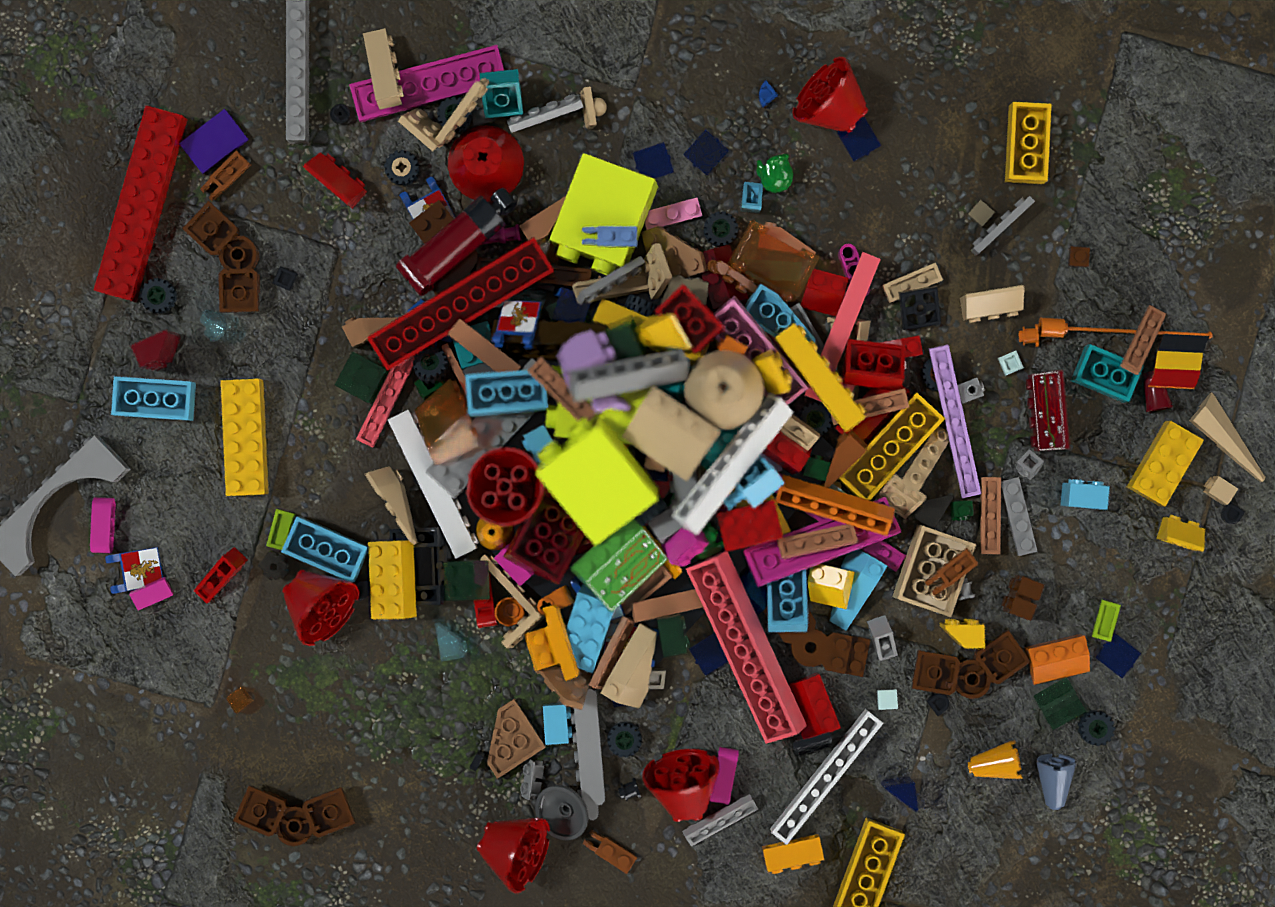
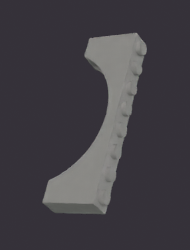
(91, 461)

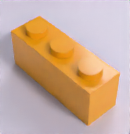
(794, 854)

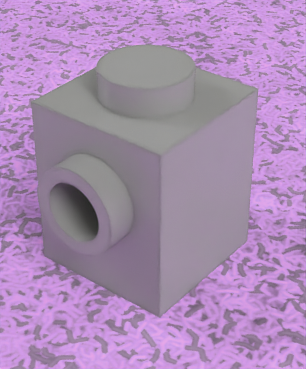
(970, 390)

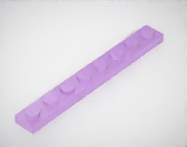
(955, 421)

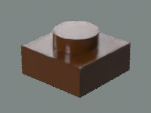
(1078, 256)

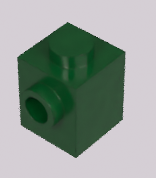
(816, 468)

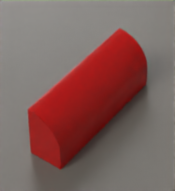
(869, 426)

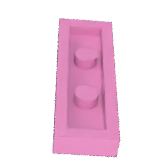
(673, 214)

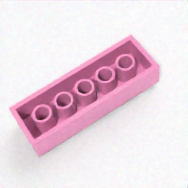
(747, 331)

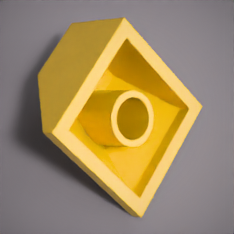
(662, 333)

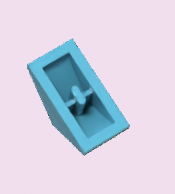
(752, 197)

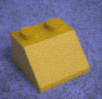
(1182, 534)
(830, 585)

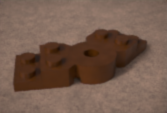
(429, 224)
(221, 237)
(834, 651)
(990, 664)
(271, 814)

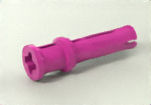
(506, 234)

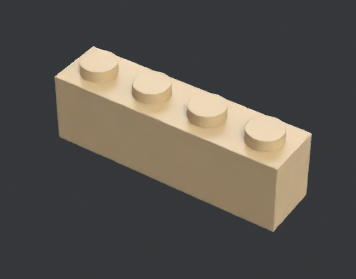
(382, 68)

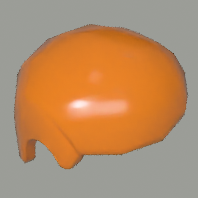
(509, 611)

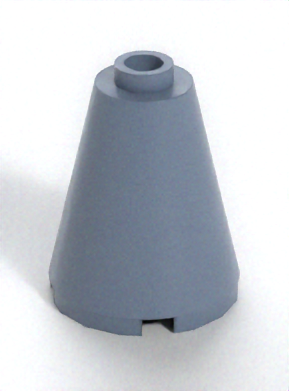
(1055, 778)

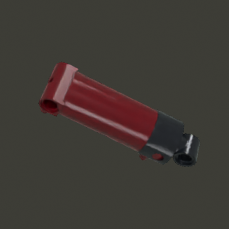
(456, 241)

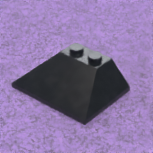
(429, 561)

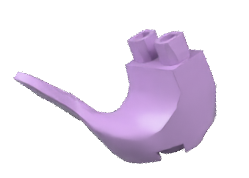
(585, 352)

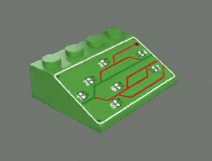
(619, 564)

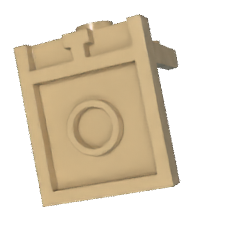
(431, 132)
(652, 278)
(904, 493)
(526, 624)

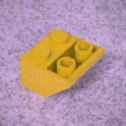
(773, 375)
(967, 633)

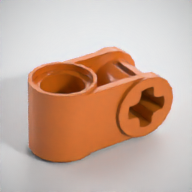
(559, 597)

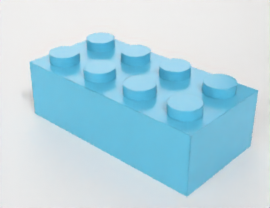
(504, 393)
(153, 398)
(325, 549)
(788, 604)
(588, 629)

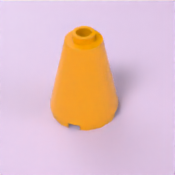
(500, 540)
(997, 762)

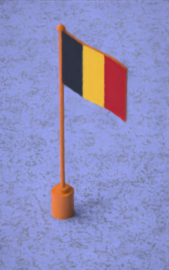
(1177, 356)

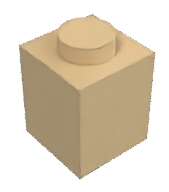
(1220, 490)

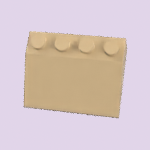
(670, 434)
(926, 555)

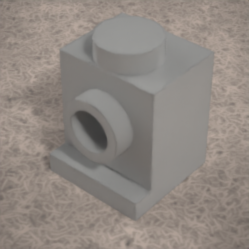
(1026, 467)

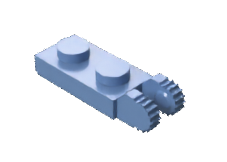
(612, 236)

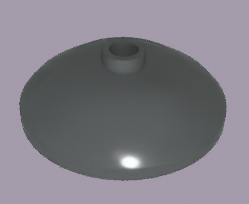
(563, 822)

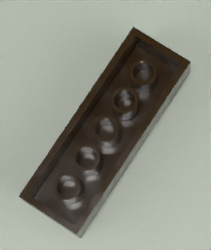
(548, 339)

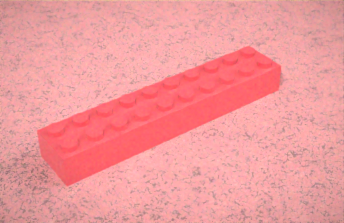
(746, 647)

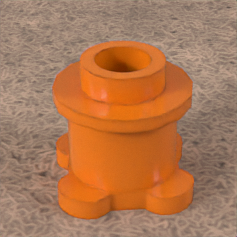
(1029, 335)

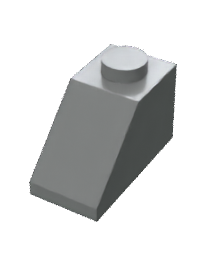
(882, 638)

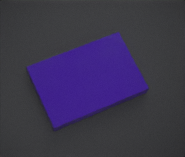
(214, 141)

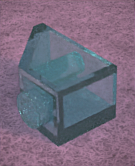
(450, 643)

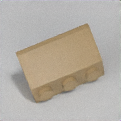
(992, 303)

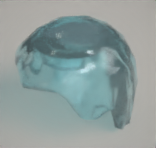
(214, 323)

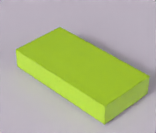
(280, 529)
(1106, 620)

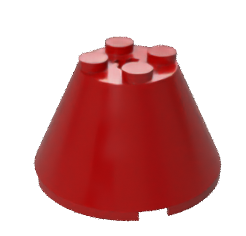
(831, 98)
(476, 177)
(504, 486)
(319, 605)
(683, 782)
(515, 850)

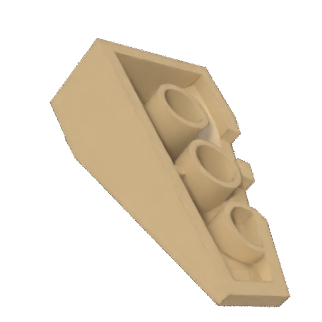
(390, 487)
(630, 677)

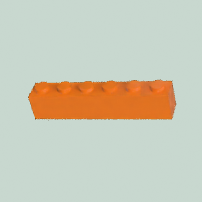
(835, 505)

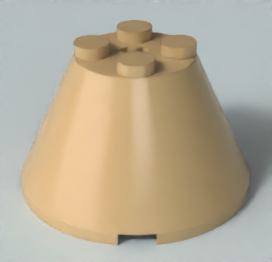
(737, 403)

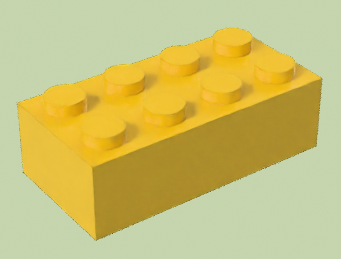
(1028, 142)
(1165, 463)
(392, 579)

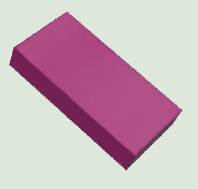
(151, 593)

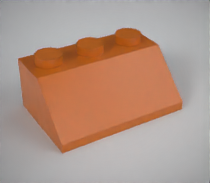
(1058, 658)

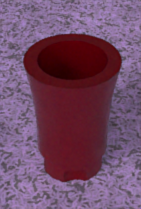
(1156, 397)

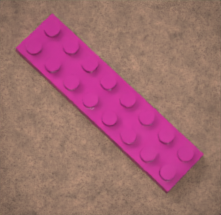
(429, 82)
(767, 562)

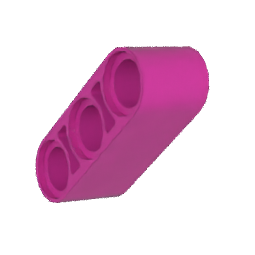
(846, 263)
(102, 525)
(724, 783)

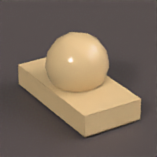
(591, 107)

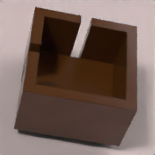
(1020, 596)

